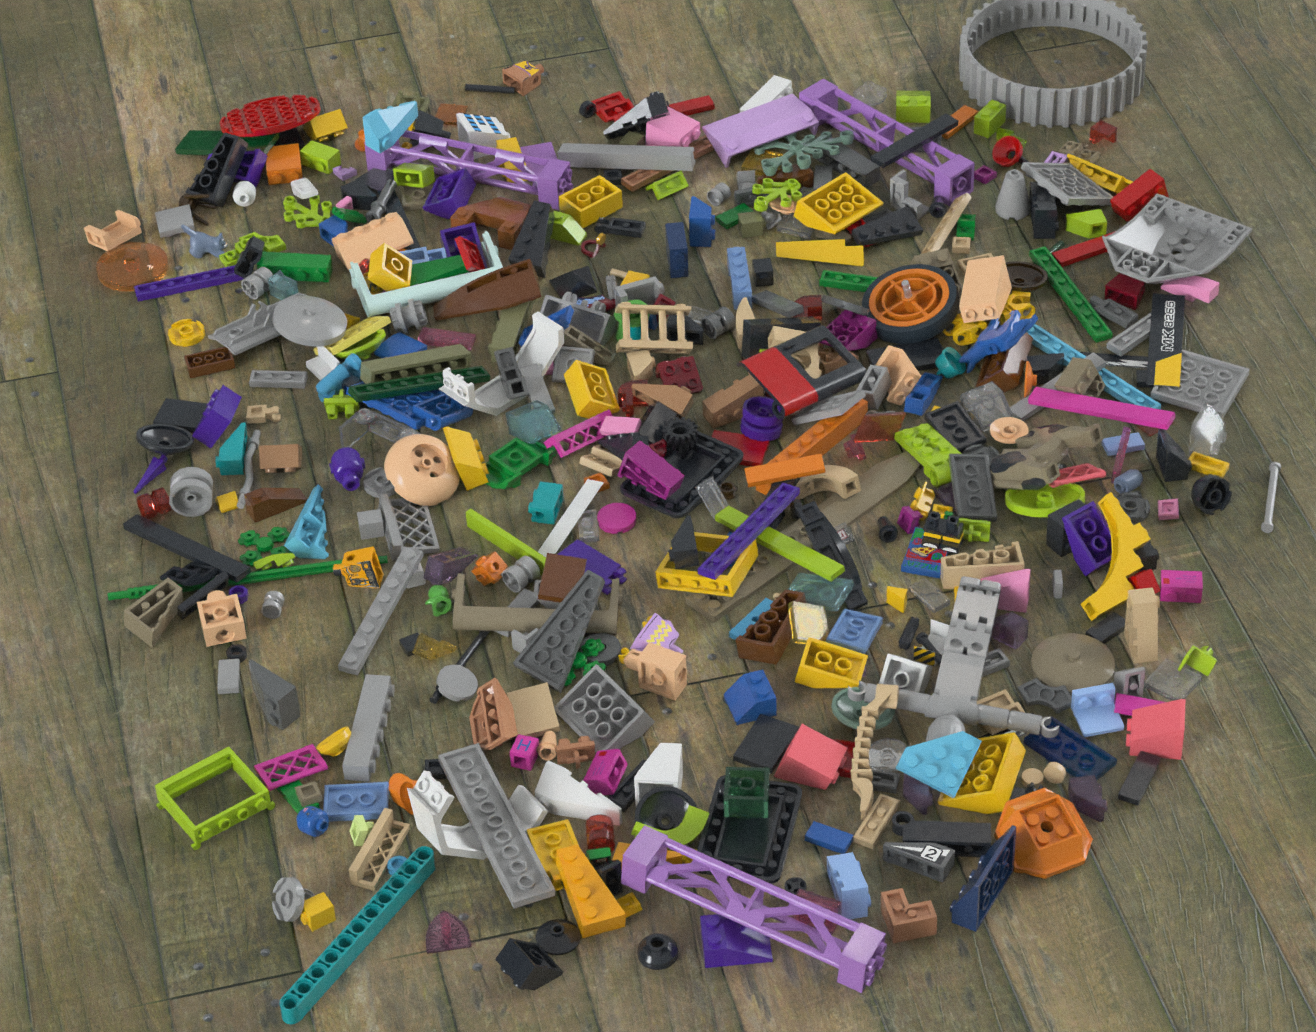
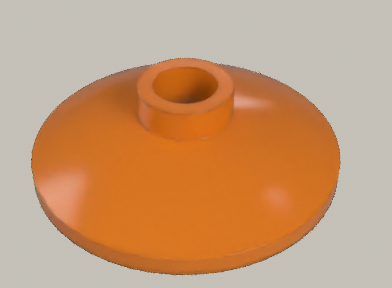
(1030, 379)

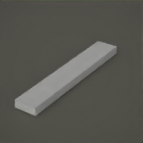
(1024, 410)

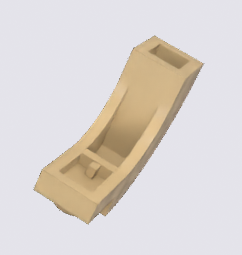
(836, 479)

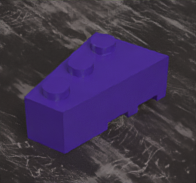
(250, 166)
(217, 416)

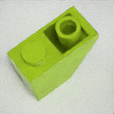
(1087, 223)

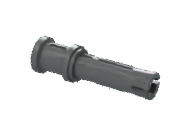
(379, 206)

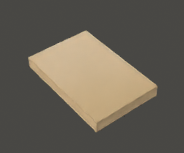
(534, 710)

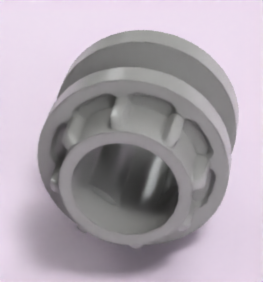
(408, 316)

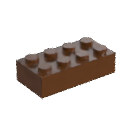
(209, 362)

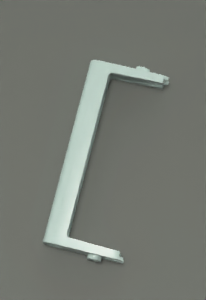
(425, 292)

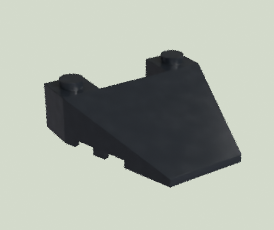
(635, 120)

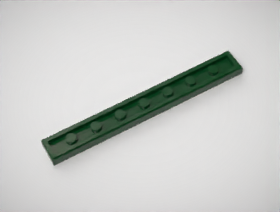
(413, 384)

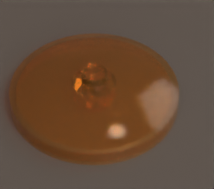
(131, 265)

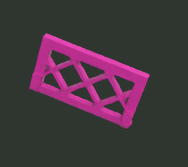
(296, 755)

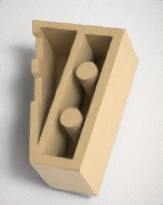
(1142, 625)

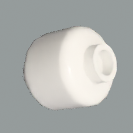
(244, 193)

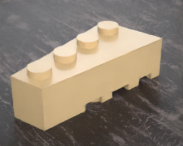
(980, 564)

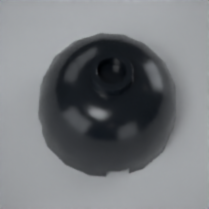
(1211, 493)

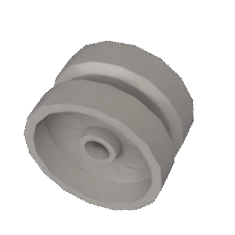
(191, 491)

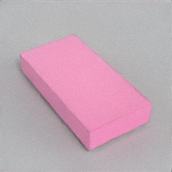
(619, 425)

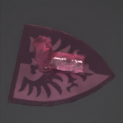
(446, 934)

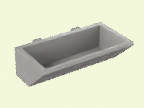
(590, 321)

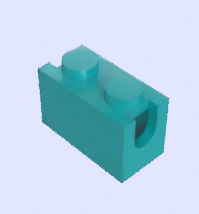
(546, 502)

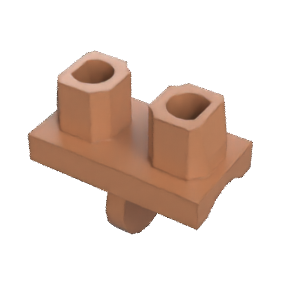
(575, 752)

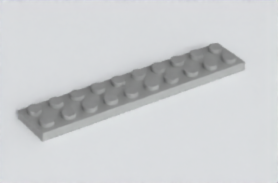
(496, 826)

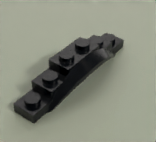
(829, 543)

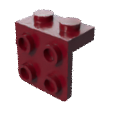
(680, 373)

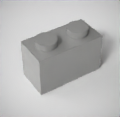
(875, 385)

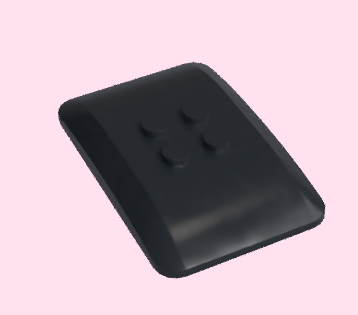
(697, 464)
(749, 843)

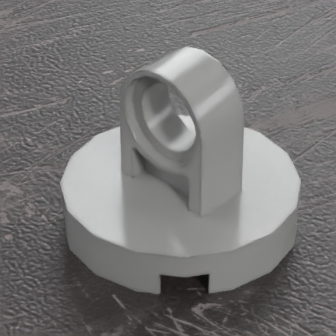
(289, 899)

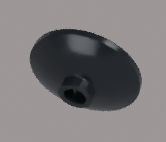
(558, 936)

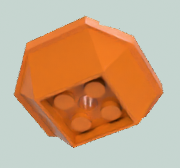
(1043, 852)

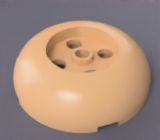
(416, 483)

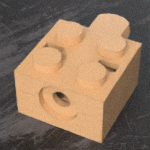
(221, 618)
(659, 670)

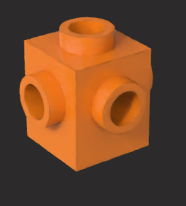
(489, 568)

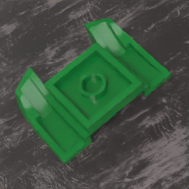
(515, 460)

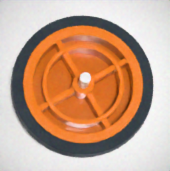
(912, 303)

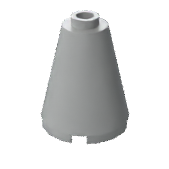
(1013, 197)

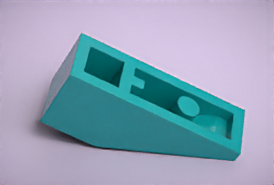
(233, 452)

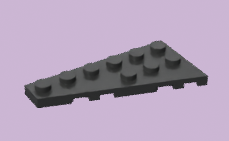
(556, 643)

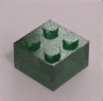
(746, 792)

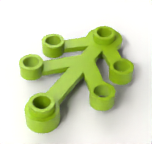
(776, 190)
(290, 204)

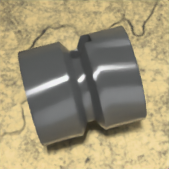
(718, 322)

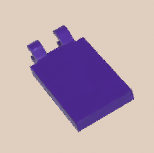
(596, 563)

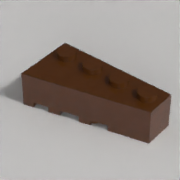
(771, 633)

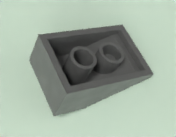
(275, 696)

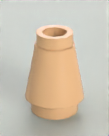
(547, 746)

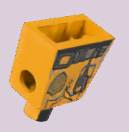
(360, 568)

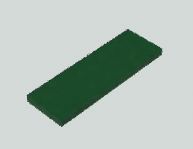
(204, 141)

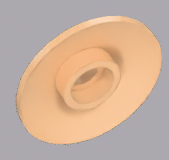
(775, 204)
(1008, 429)

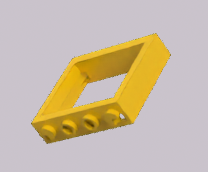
(693, 582)

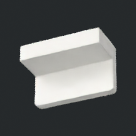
(323, 363)

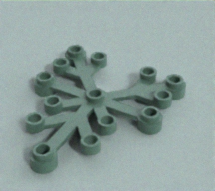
(797, 147)

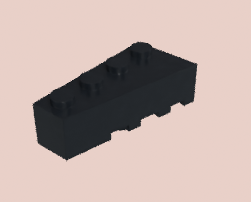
(1043, 212)

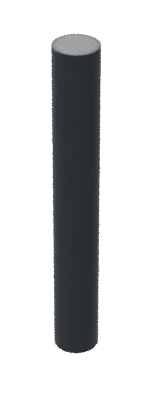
(488, 88)

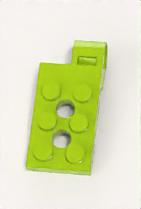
(929, 450)

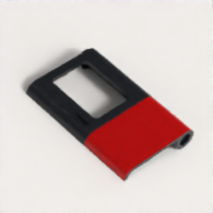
(790, 384)

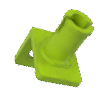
(1199, 659)

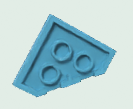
(940, 761)

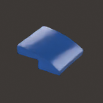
(398, 345)

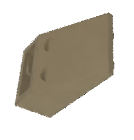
(942, 260)

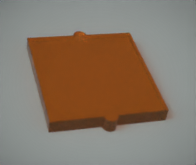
(448, 113)

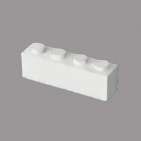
(772, 90)

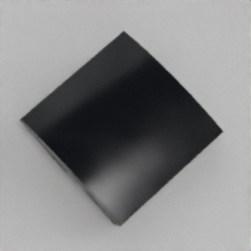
(191, 574)

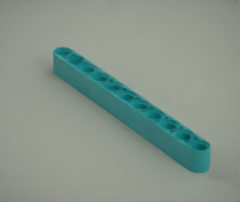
(357, 935)

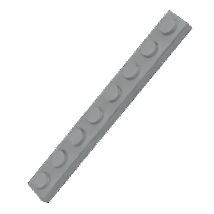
(380, 611)

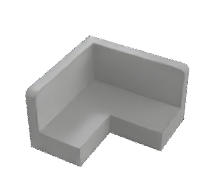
(900, 199)

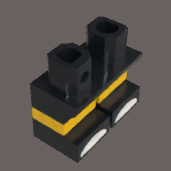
(943, 533)

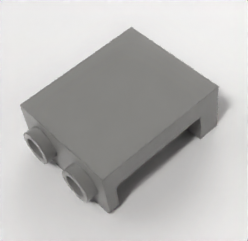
(644, 290)

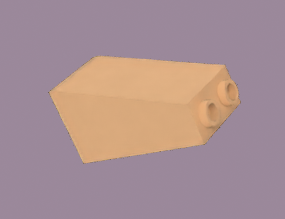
(984, 289)

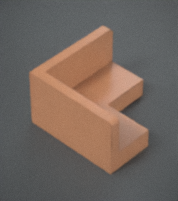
(907, 920)

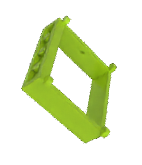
(200, 773)

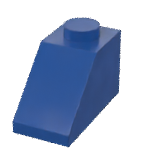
(331, 228)

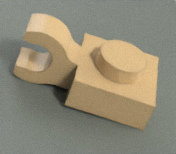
(260, 413)

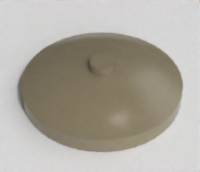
(1073, 662)

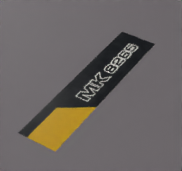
(1165, 340)

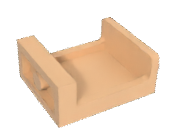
(109, 237)
(902, 374)

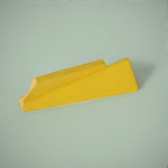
(1099, 175)

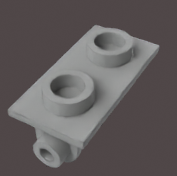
(771, 217)

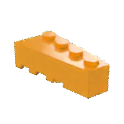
(589, 897)

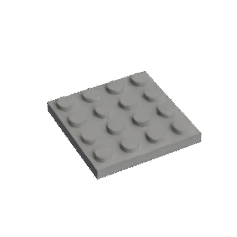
(1067, 183)
(1203, 381)

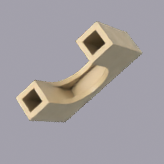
(807, 357)

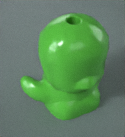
(439, 600)

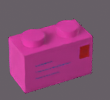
(1181, 586)
(605, 771)

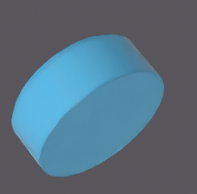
(395, 863)

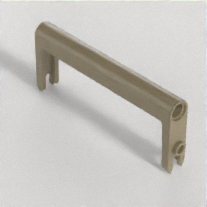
(525, 618)

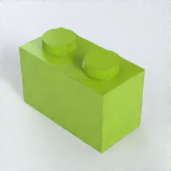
(989, 118)
(320, 157)
(414, 175)

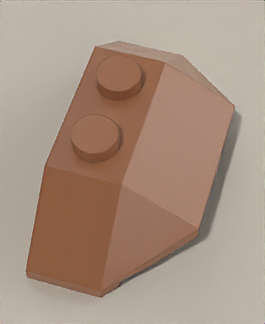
(492, 717)

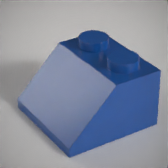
(701, 224)
(751, 697)

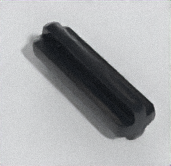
(908, 633)

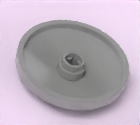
(309, 321)

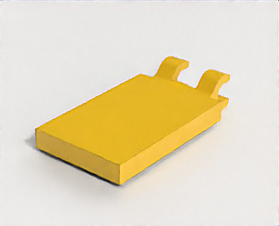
(546, 841)

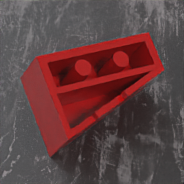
(1138, 195)

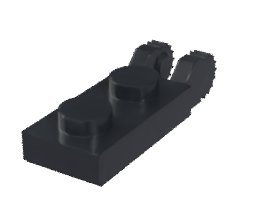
(620, 227)

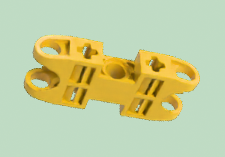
(973, 329)

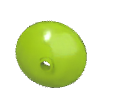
(365, 346)

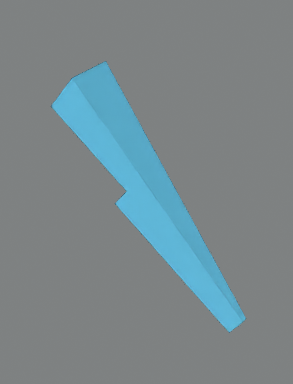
(308, 533)

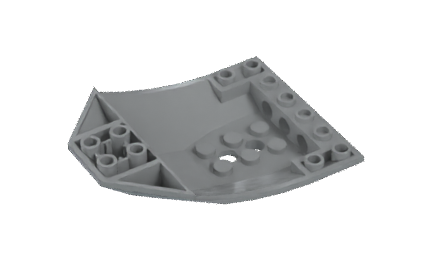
(1147, 242)

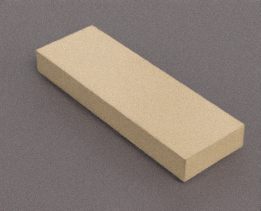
(876, 821)

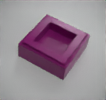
(984, 174)

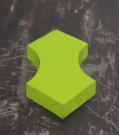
(272, 243)

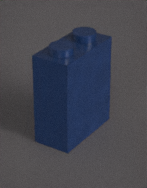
(676, 250)

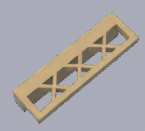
(362, 865)

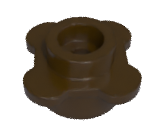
(728, 490)

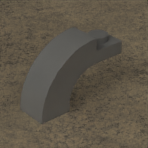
(509, 373)

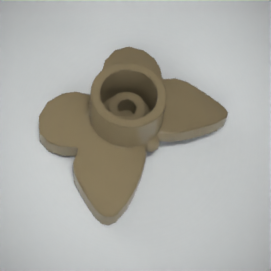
(829, 236)

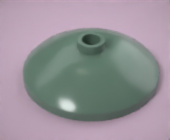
(849, 711)

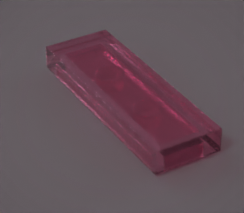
(444, 338)
(1121, 453)

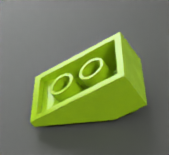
(913, 106)

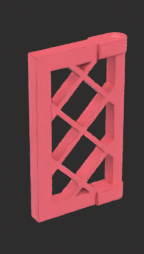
(1077, 474)

